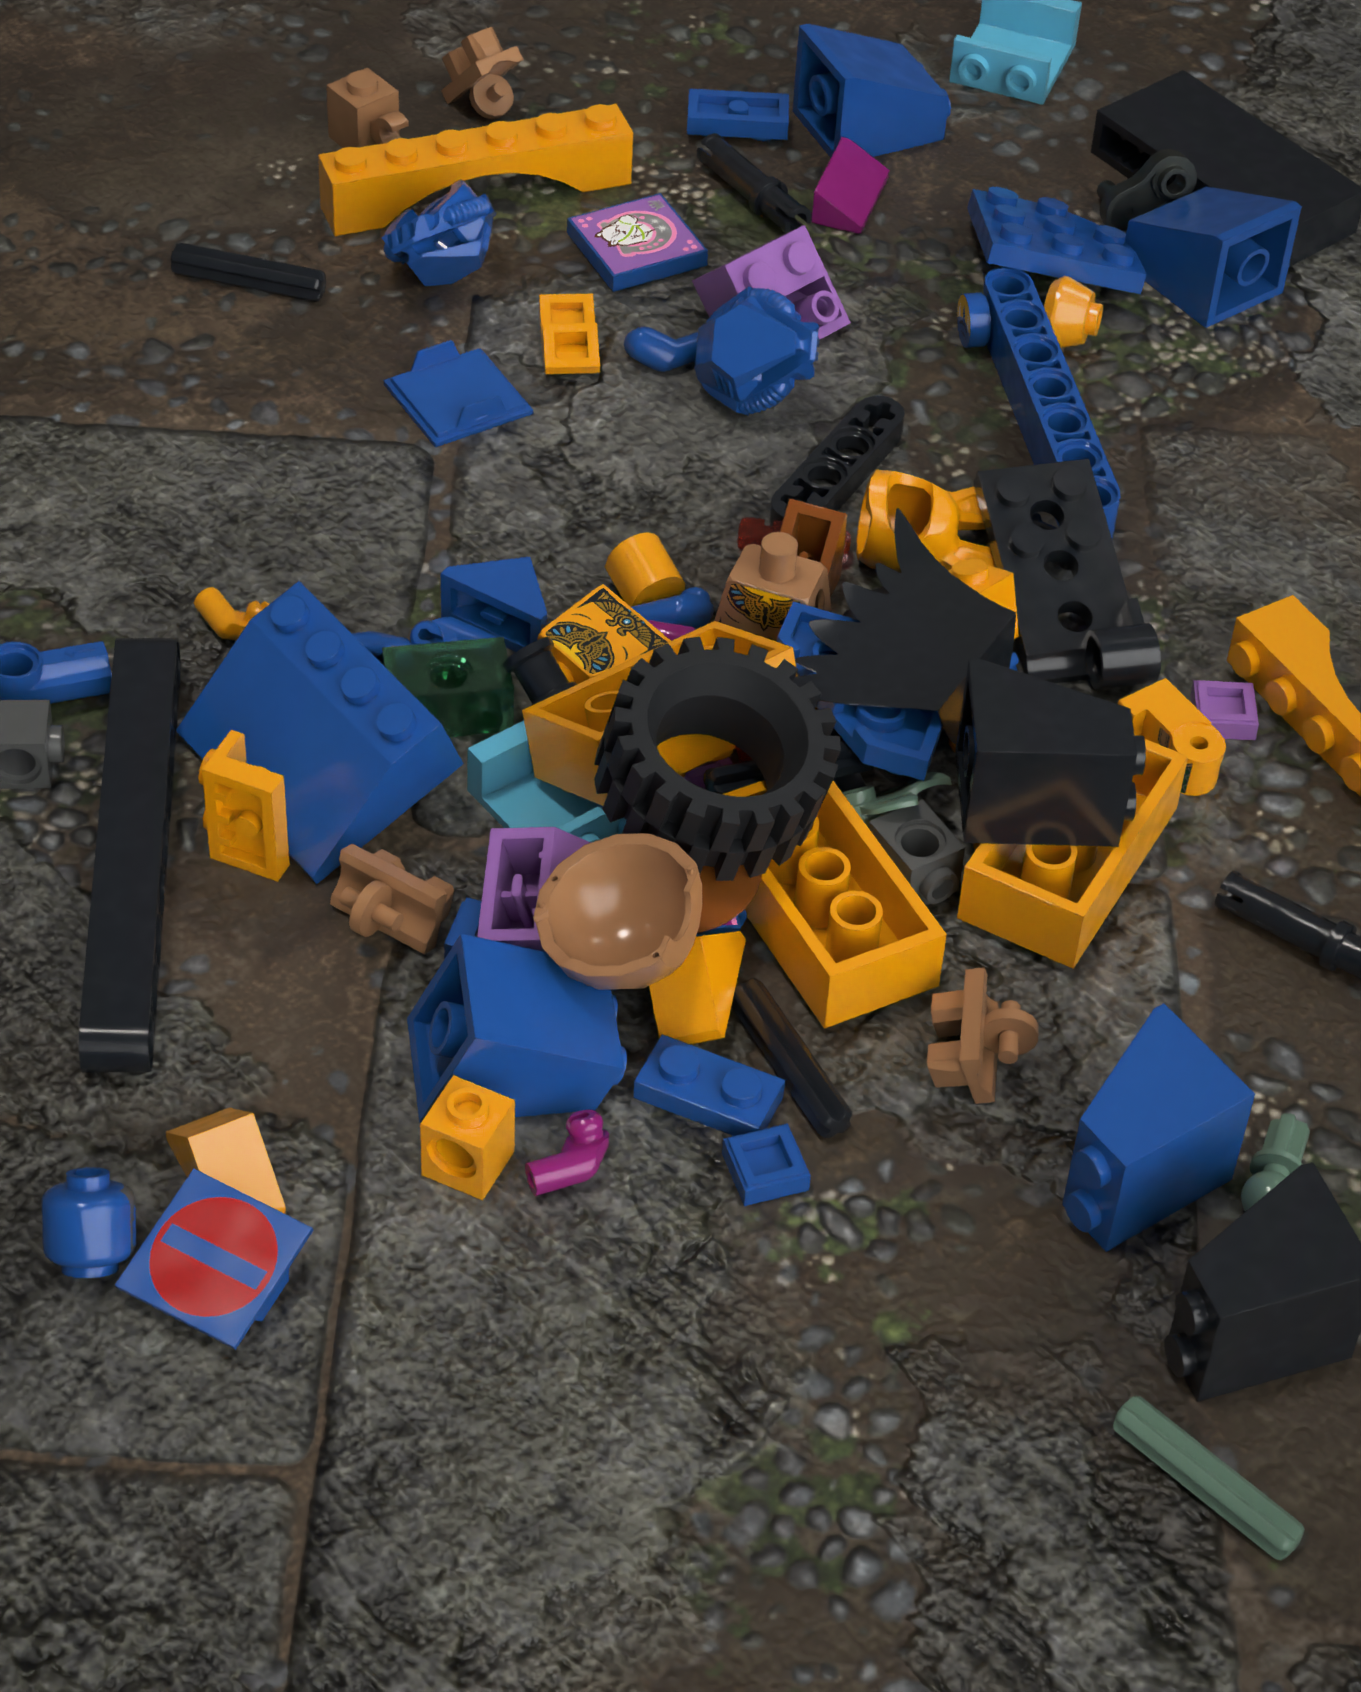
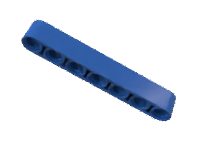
(1041, 383)

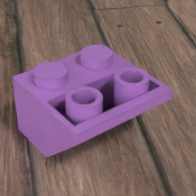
(782, 265)
(514, 874)

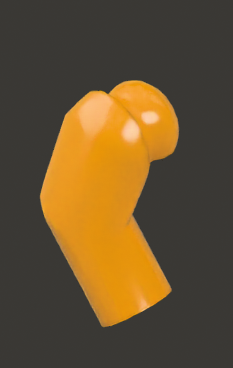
(221, 615)

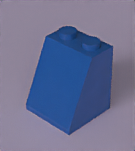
(865, 93)
(1216, 250)
(514, 1028)
(1155, 1133)

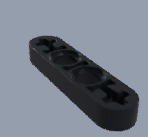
(847, 471)

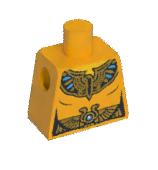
(599, 635)

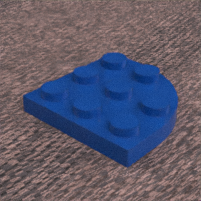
(1052, 241)

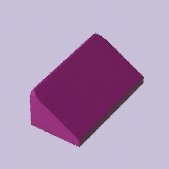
(848, 188)

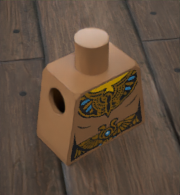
(768, 582)

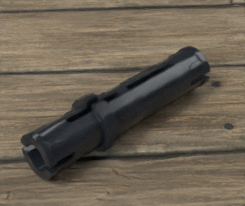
(765, 194)
(1331, 942)

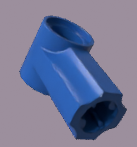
(54, 673)

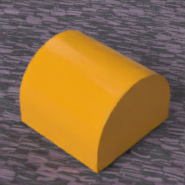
(643, 570)

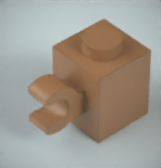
(363, 110)

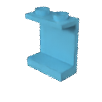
(1017, 47)
(505, 785)

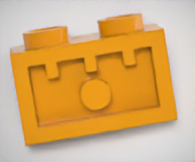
(244, 810)

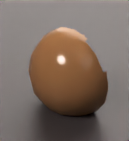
(621, 911)

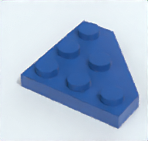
(879, 736)

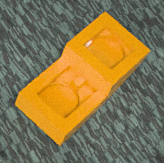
(569, 334)

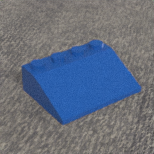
(328, 721)

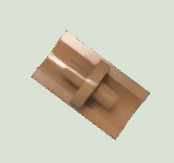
(481, 68)
(389, 899)
(985, 1036)

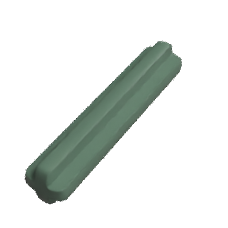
(1209, 1478)

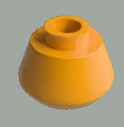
(1072, 311)

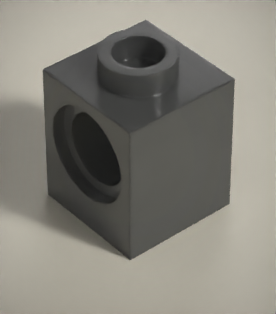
(28, 744)
(922, 850)

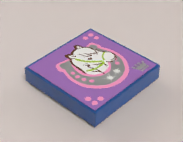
(637, 242)

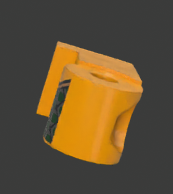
(1174, 722)

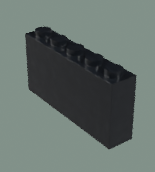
(1228, 153)

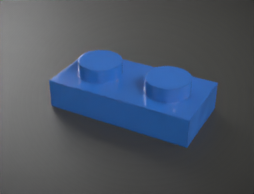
(738, 114)
(708, 1088)

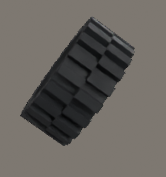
(731, 700)

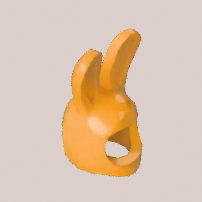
(930, 511)

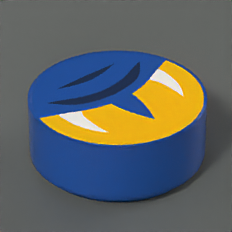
(973, 320)

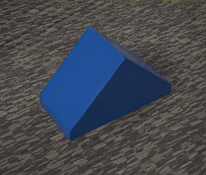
(496, 598)

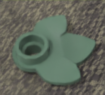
(873, 805)

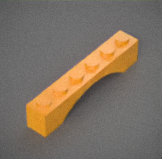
(378, 182)
(1291, 667)

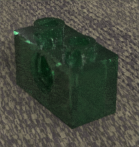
(458, 682)

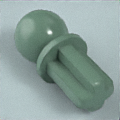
(1277, 1159)

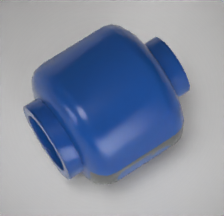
(88, 1223)

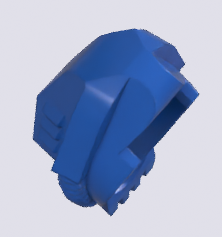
(445, 238)
(755, 350)

